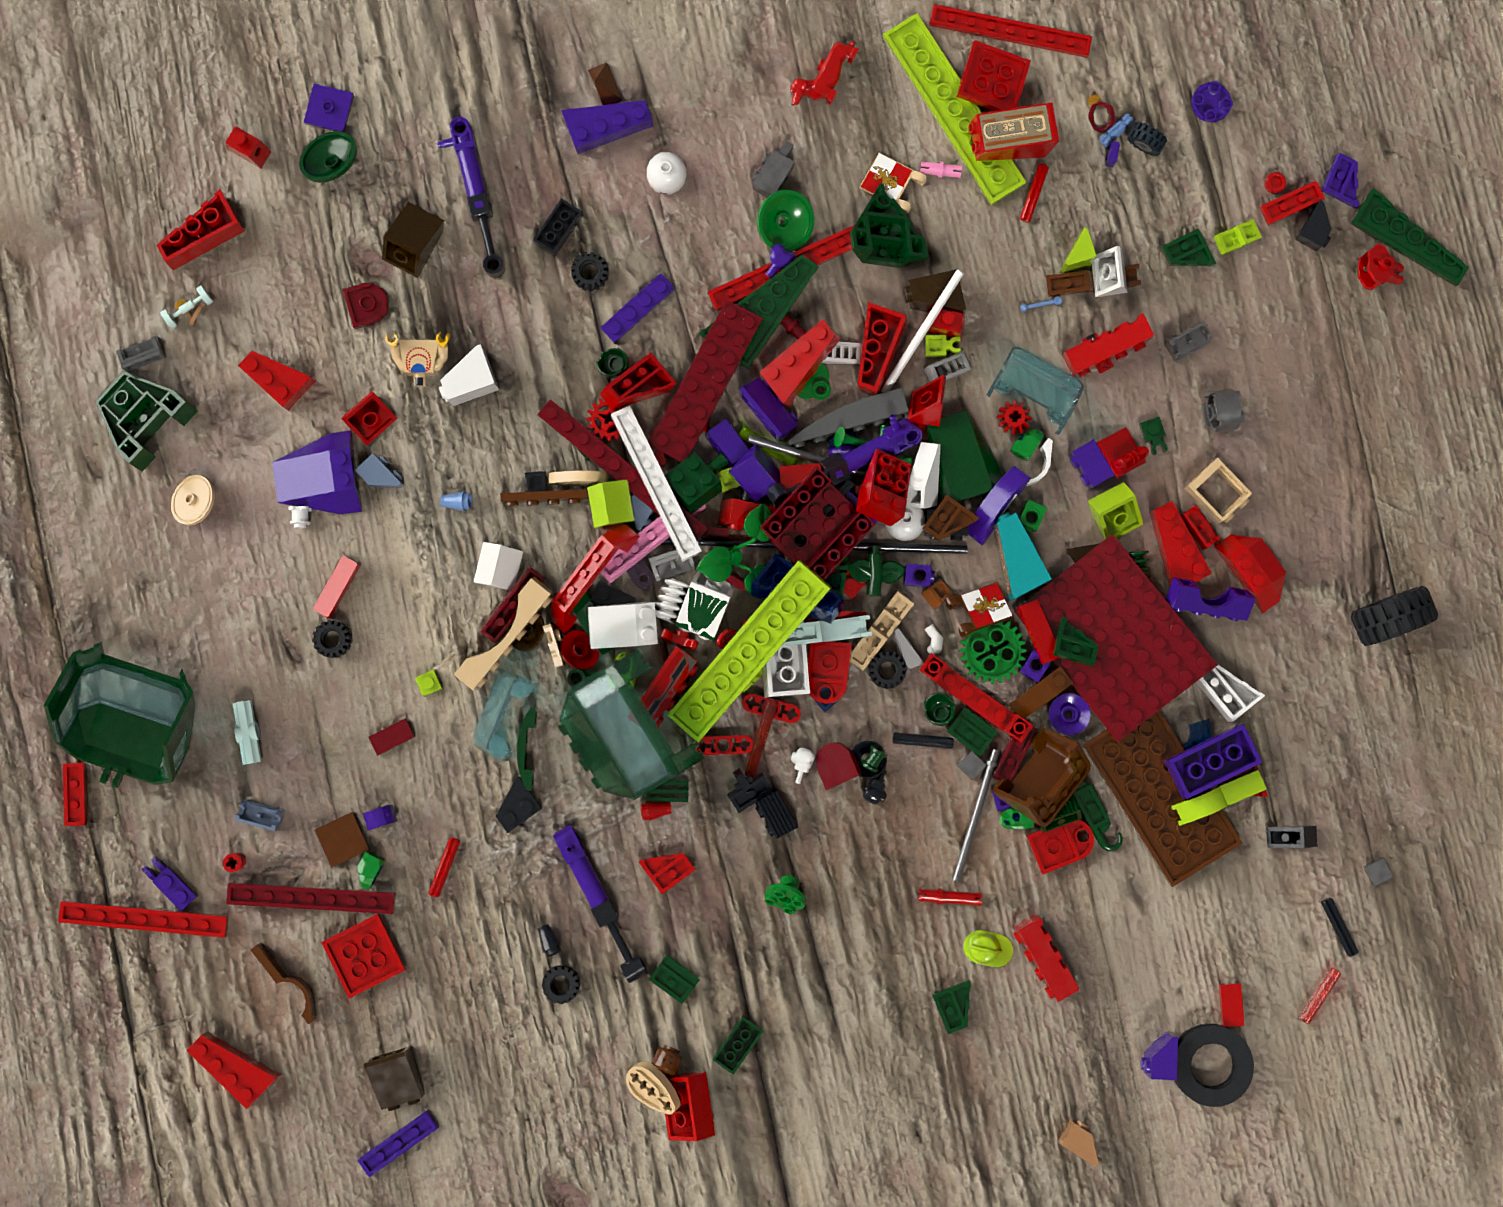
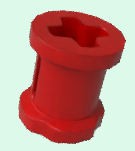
(233, 868)

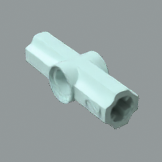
(247, 732)

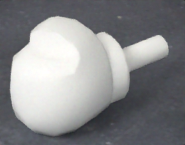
(803, 761)

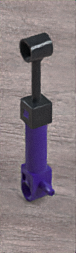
(475, 188)
(838, 467)
(600, 904)

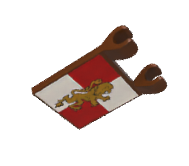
(983, 607)

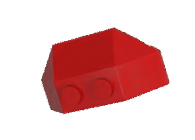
(1254, 568)

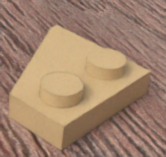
(554, 637)

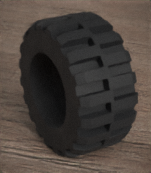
(1394, 616)

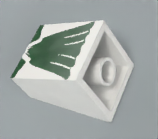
(704, 606)

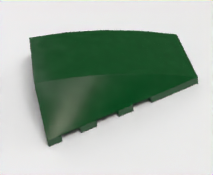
(965, 459)

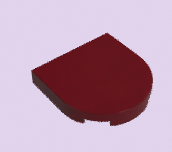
(366, 304)
(836, 764)

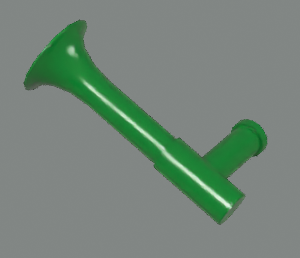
(843, 438)

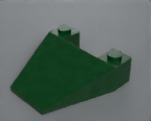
(135, 412)

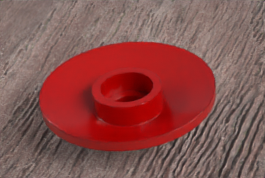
(578, 641)

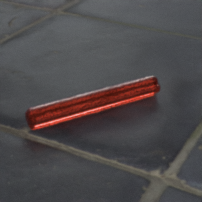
(761, 737)

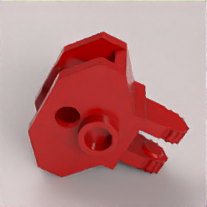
(1380, 268)

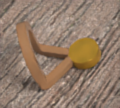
(192, 318)

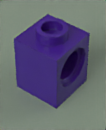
(909, 579)
(1028, 672)

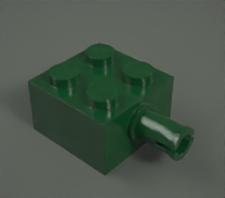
(695, 481)

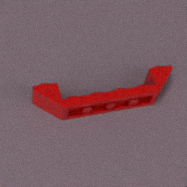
(586, 573)
(975, 698)

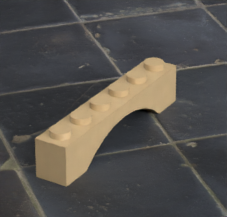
(530, 601)

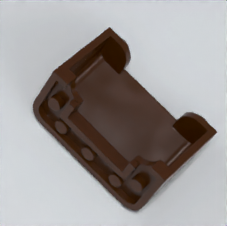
(1046, 778)

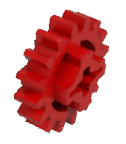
(600, 415)

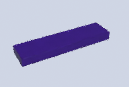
(398, 1143)

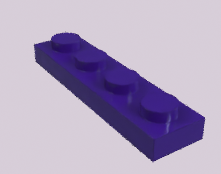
(637, 308)

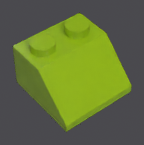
(1116, 511)

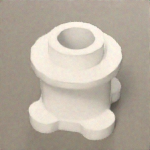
(300, 516)

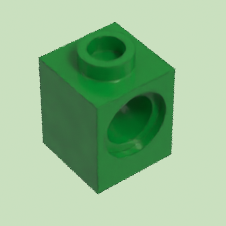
(1035, 508)

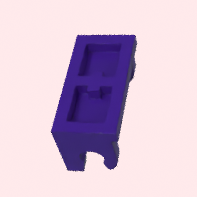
(727, 442)

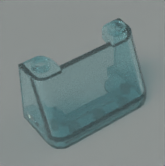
(485, 734)

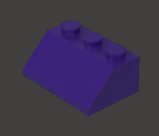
(768, 409)

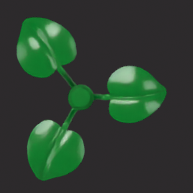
(718, 561)

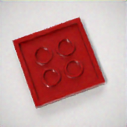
(993, 77)
(363, 955)

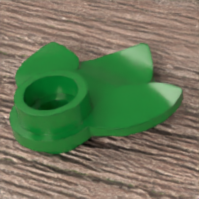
(819, 379)

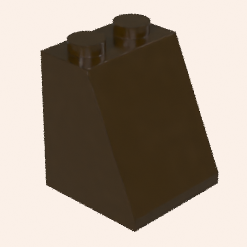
(412, 239)
(925, 291)
(395, 1078)

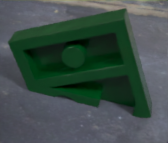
(1188, 251)
(1074, 645)
(954, 1006)

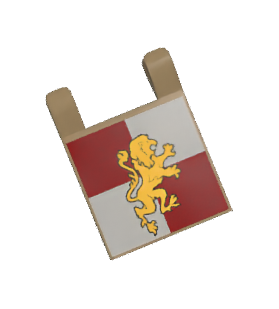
(894, 178)

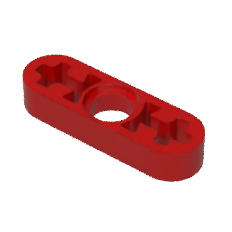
(784, 717)
(717, 738)

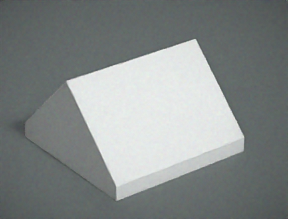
(1109, 273)
(498, 566)

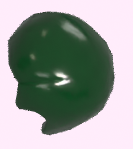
(612, 363)
(939, 709)

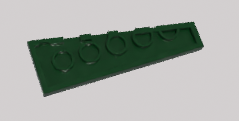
(1395, 230)

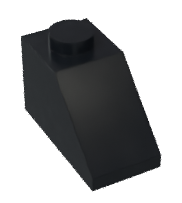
(1316, 228)
(1292, 837)

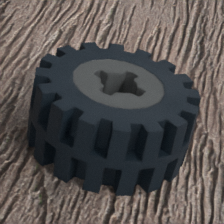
(1147, 139)

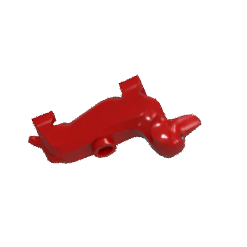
(828, 76)

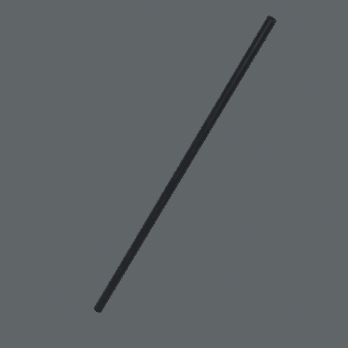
(861, 546)

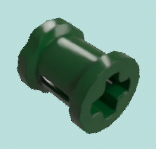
(874, 758)

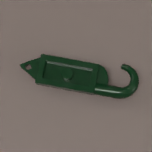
(1095, 815)

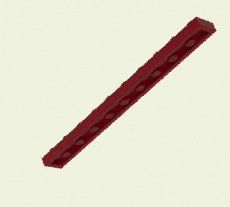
(606, 458)

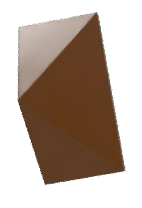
(605, 84)

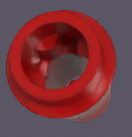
(654, 810)

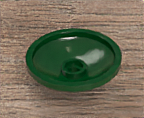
(328, 157)

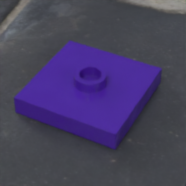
(328, 108)

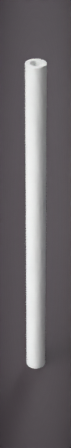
(922, 331)

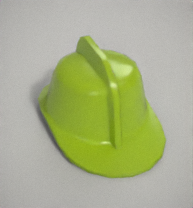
(988, 948)

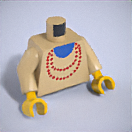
(419, 357)

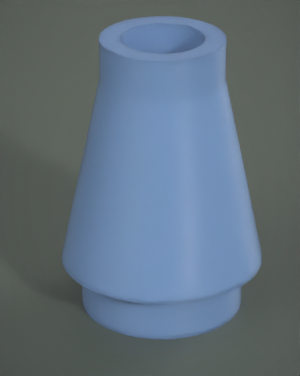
(458, 501)

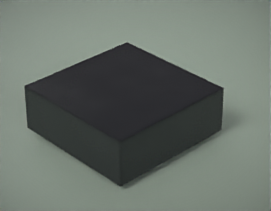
(536, 481)

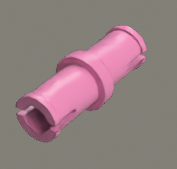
(941, 169)

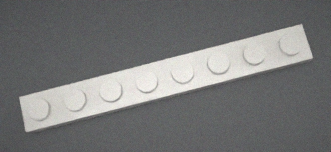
(656, 483)

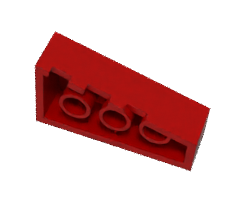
(1108, 346)
(800, 361)
(233, 1069)

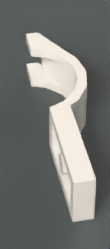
(1046, 450)

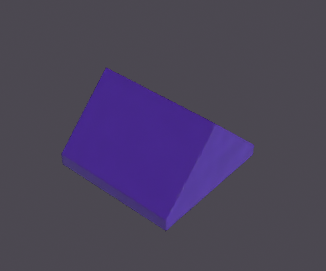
(755, 473)

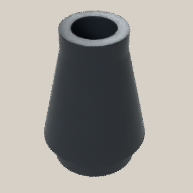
(549, 942)

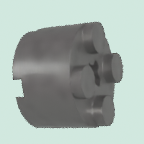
(1222, 410)

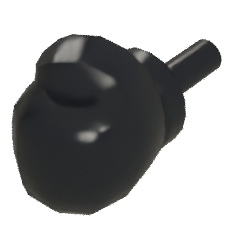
(874, 790)

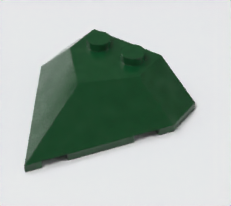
(886, 234)

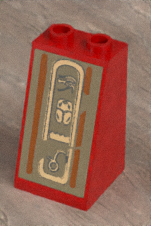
(1014, 133)

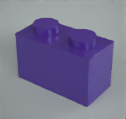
(1091, 464)

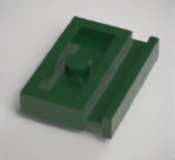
(971, 731)
(674, 979)

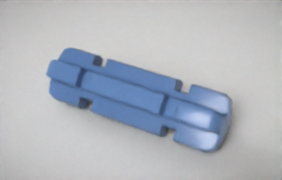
(1116, 130)

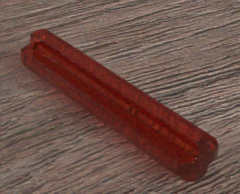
(1320, 995)

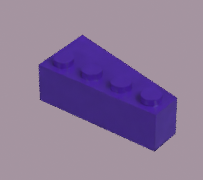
(605, 123)

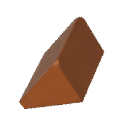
(937, 593)

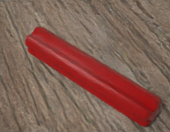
(1034, 193)
(444, 867)

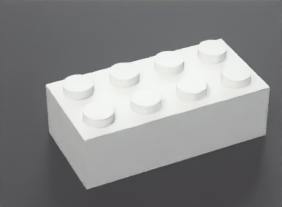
(787, 672)

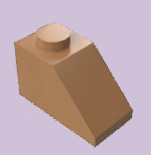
(1079, 1141)

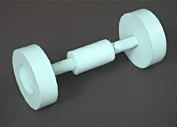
(169, 319)

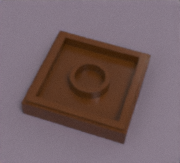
(342, 839)

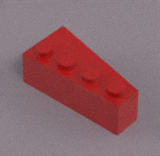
(202, 232)
(880, 342)
(1177, 546)
(1046, 958)

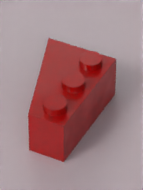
(278, 380)
(638, 383)
(734, 511)

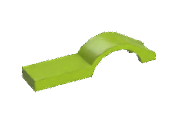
(1219, 797)

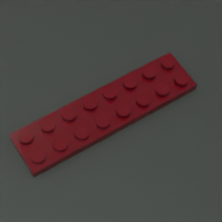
(705, 381)

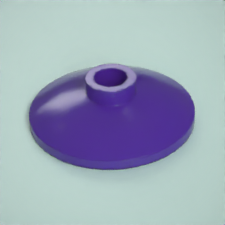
(1079, 718)

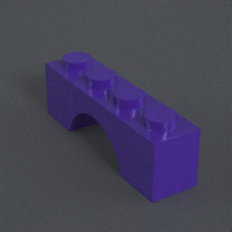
(1233, 603)

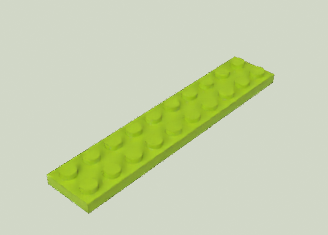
(938, 87)
(749, 650)

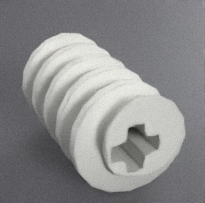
(670, 599)

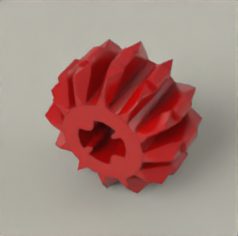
(1008, 411)

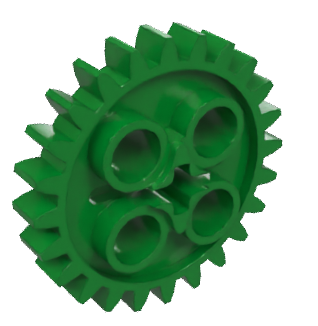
(1001, 667)

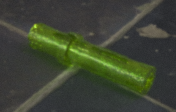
(787, 459)

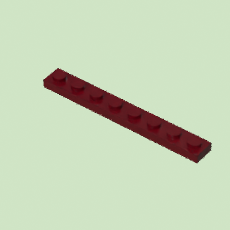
(311, 898)

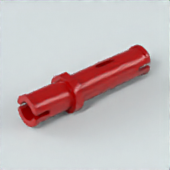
(951, 897)

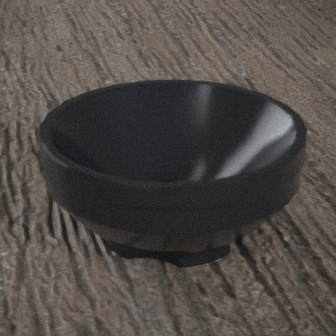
(863, 748)

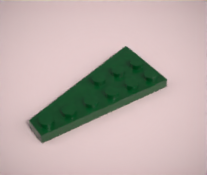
(773, 303)

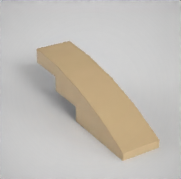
(881, 630)

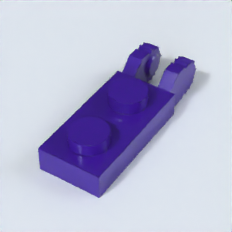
(171, 885)

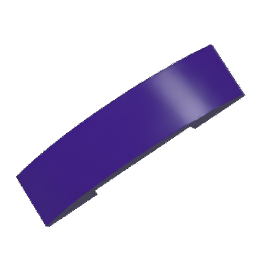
(995, 503)

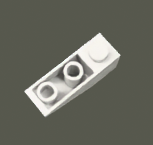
(925, 477)

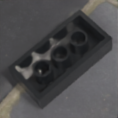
(558, 227)

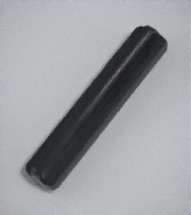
(923, 740)
(1339, 927)

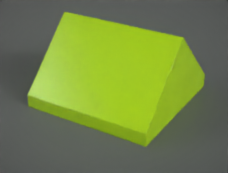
(1081, 254)
(610, 503)

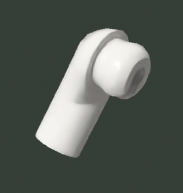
(936, 640)

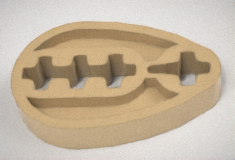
(577, 478)
(655, 1099)

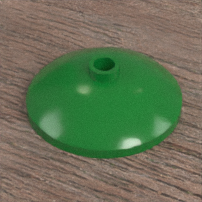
(796, 221)

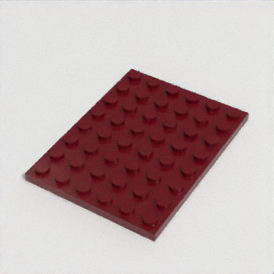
(1142, 643)

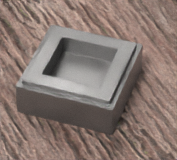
(971, 765)
(1378, 871)

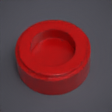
(1275, 182)

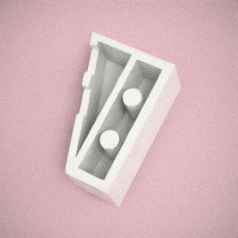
(1228, 693)

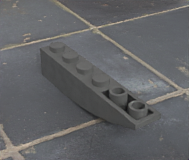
(854, 417)

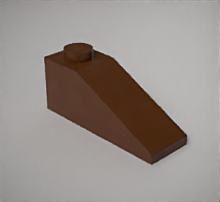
(1041, 693)

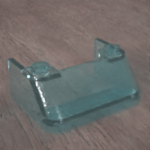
(1039, 383)

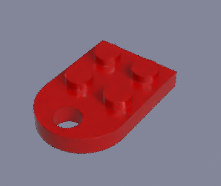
(829, 668)
(1060, 846)

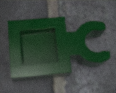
(1153, 431)

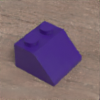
(1161, 1058)

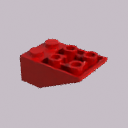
(885, 489)

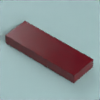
(1013, 757)

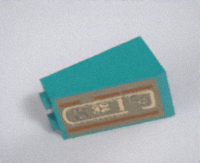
(1018, 557)

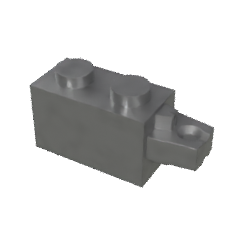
(775, 171)

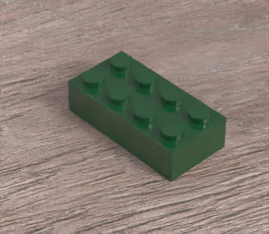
(737, 1044)

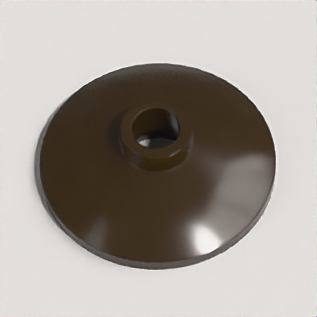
(532, 637)

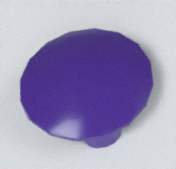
(1211, 102)

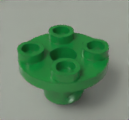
(786, 895)

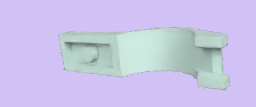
(824, 632)

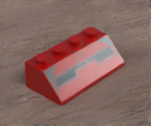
(668, 683)

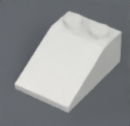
(622, 625)

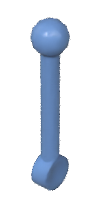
(1057, 301)

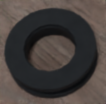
(1241, 1071)

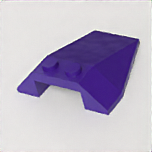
(319, 476)

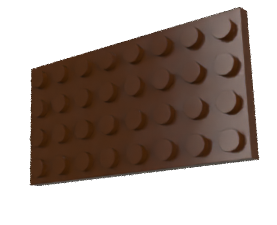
(1146, 792)

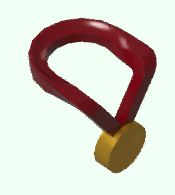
(1094, 101)

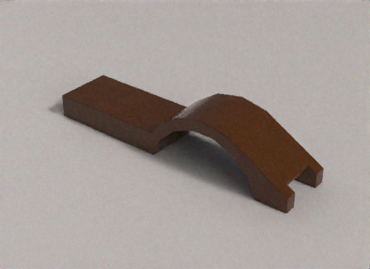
(1083, 281)
(279, 975)

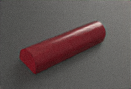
(507, 609)

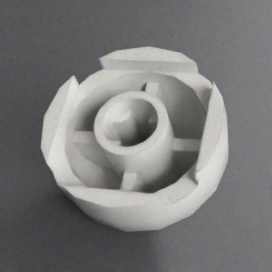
(666, 173)
(909, 526)

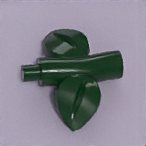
(875, 572)

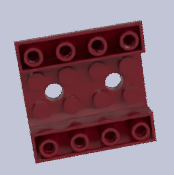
(826, 537)

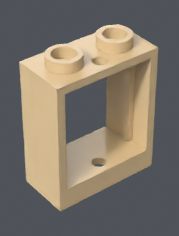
(1236, 484)

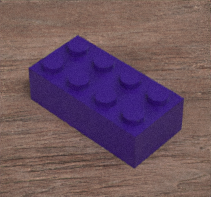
(1212, 761)

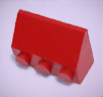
(694, 1117)

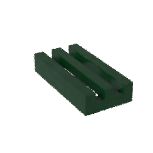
(671, 791)

